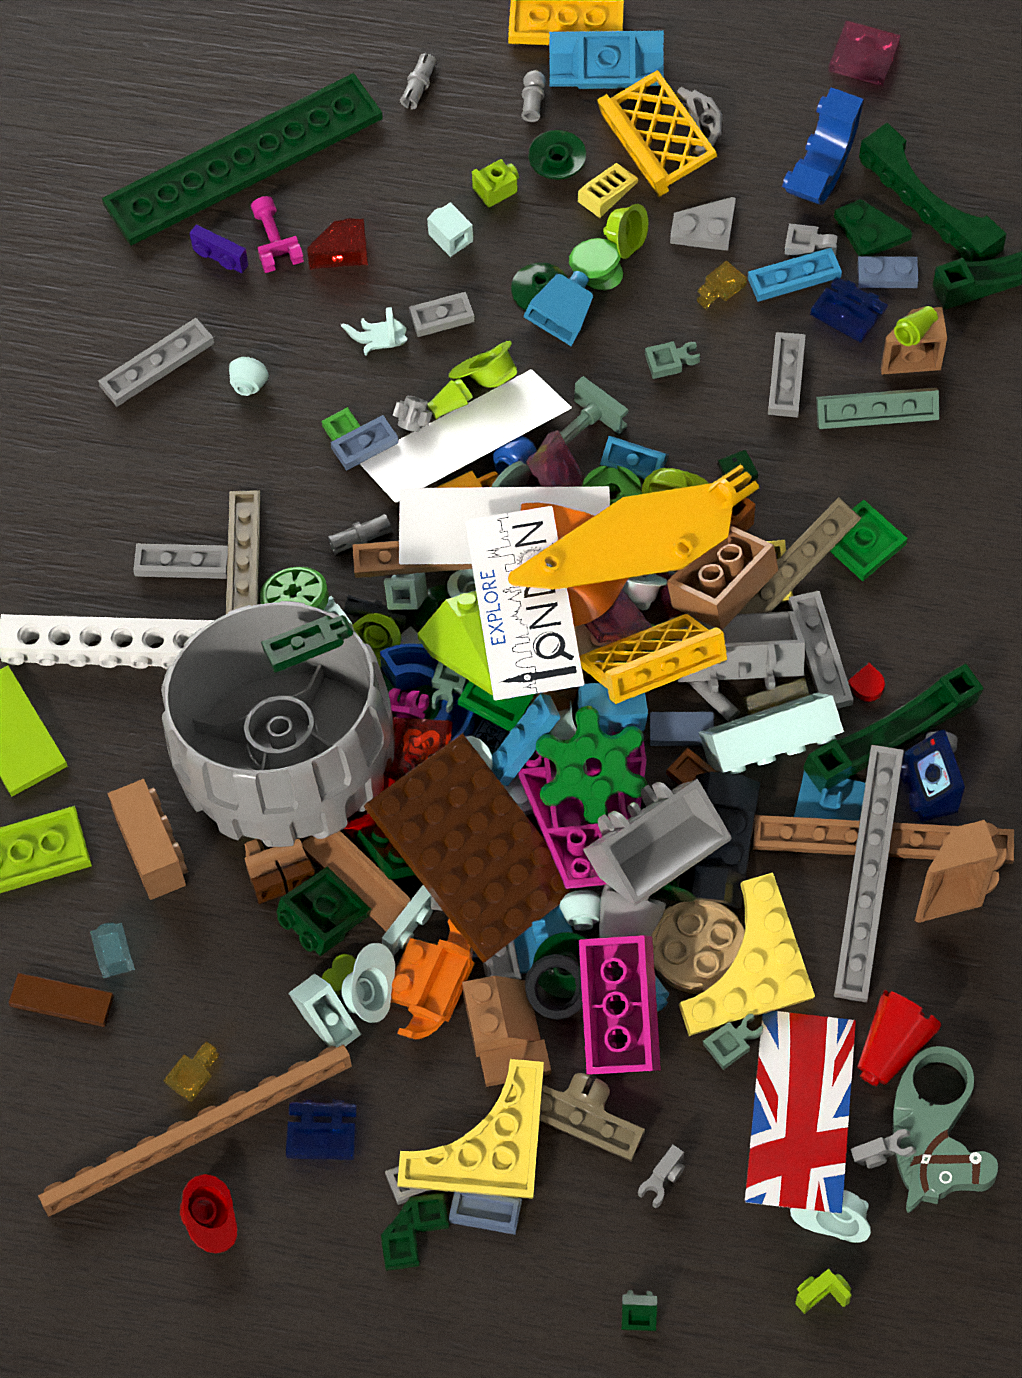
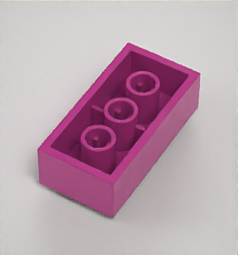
(599, 995)

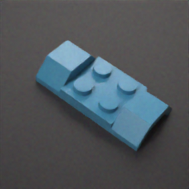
(604, 58)

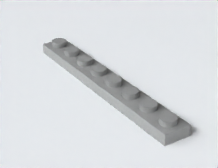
(868, 874)

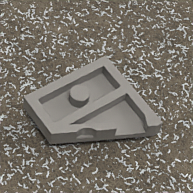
(704, 225)

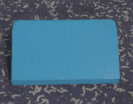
(632, 456)

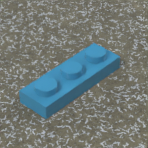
(794, 274)
(521, 741)

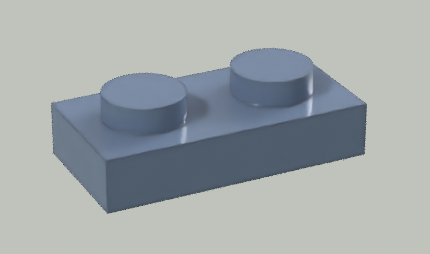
(887, 272)
(364, 442)

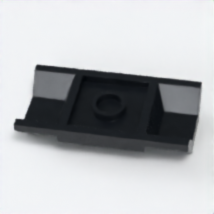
(721, 873)

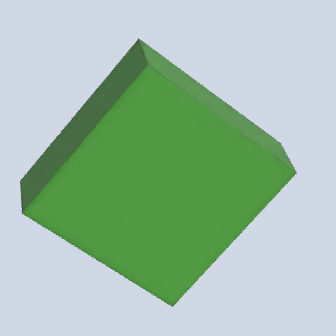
(340, 424)

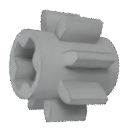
(412, 413)

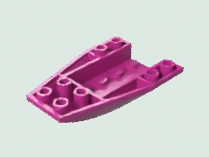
(565, 824)

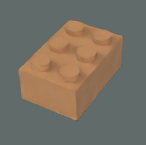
(723, 578)
(149, 838)

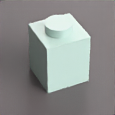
(450, 229)

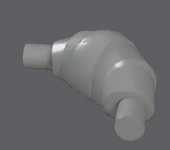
(705, 114)

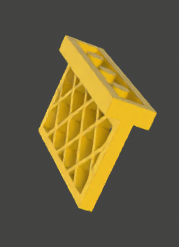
(639, 149)
(650, 670)

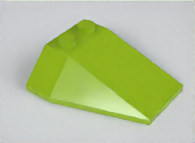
(457, 639)

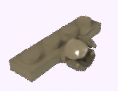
(586, 1116)

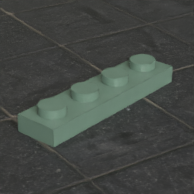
(877, 408)

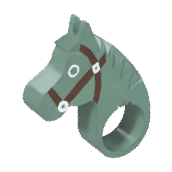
(940, 1161)

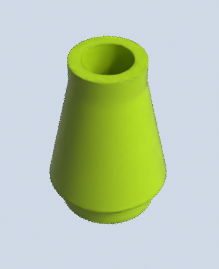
(914, 326)
(450, 398)

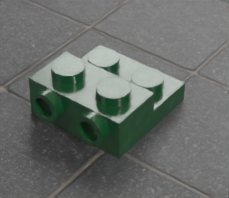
(321, 911)

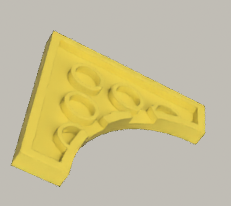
(765, 971)
(493, 1156)

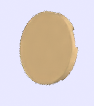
(696, 944)

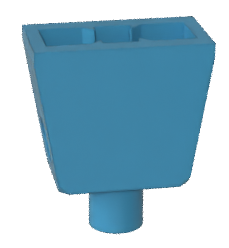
(561, 306)

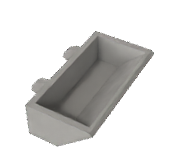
(756, 648)
(658, 841)

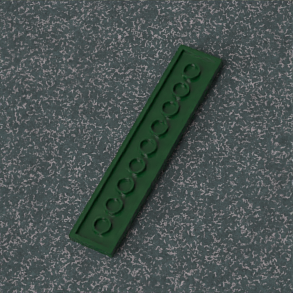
(241, 159)

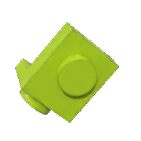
(814, 1290)

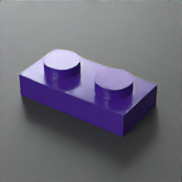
(218, 248)

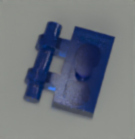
(846, 315)
(321, 1140)

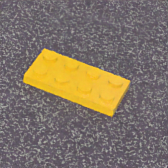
(534, 19)

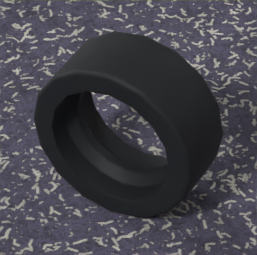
(531, 982)

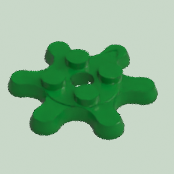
(591, 743)

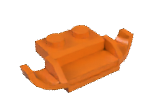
(431, 981)

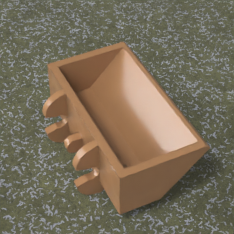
(961, 872)

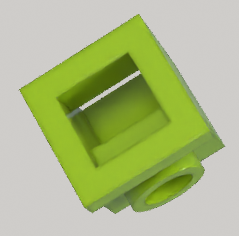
(495, 182)

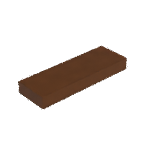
(61, 999)

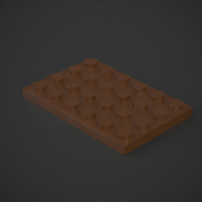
(470, 847)

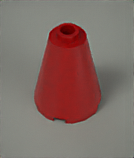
(894, 1037)

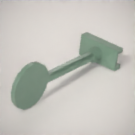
(596, 406)

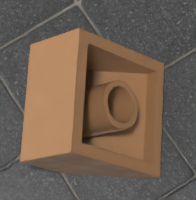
(916, 358)
(499, 1013)

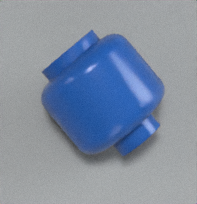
(512, 452)

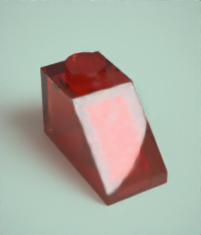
(339, 245)

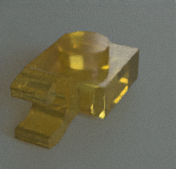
(721, 282)
(190, 1075)

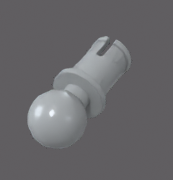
(532, 94)

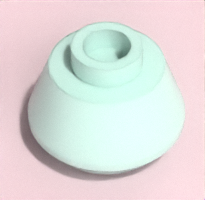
(247, 375)
(581, 909)

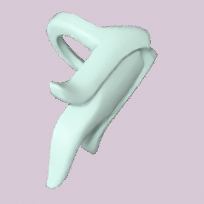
(380, 334)

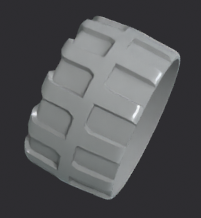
(279, 748)

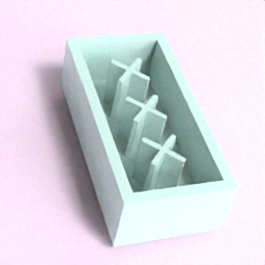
(771, 732)

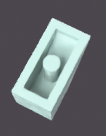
(324, 1012)

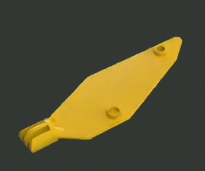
(640, 536)

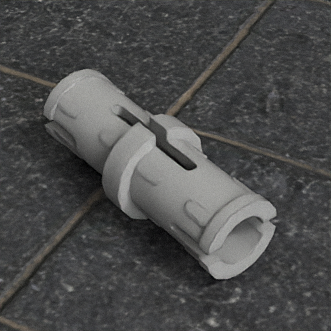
(418, 81)
(360, 534)

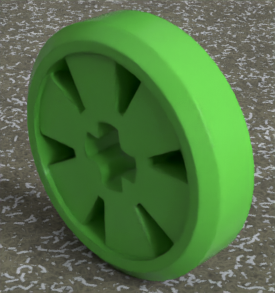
(298, 580)

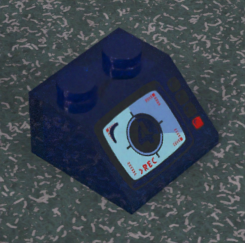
(933, 777)

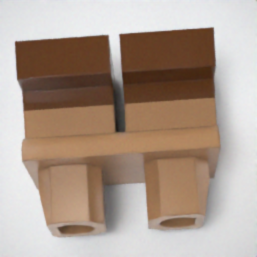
(264, 865)

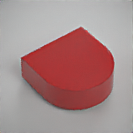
(867, 684)

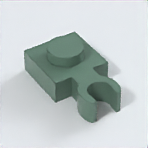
(668, 360)
(448, 683)
(729, 1043)

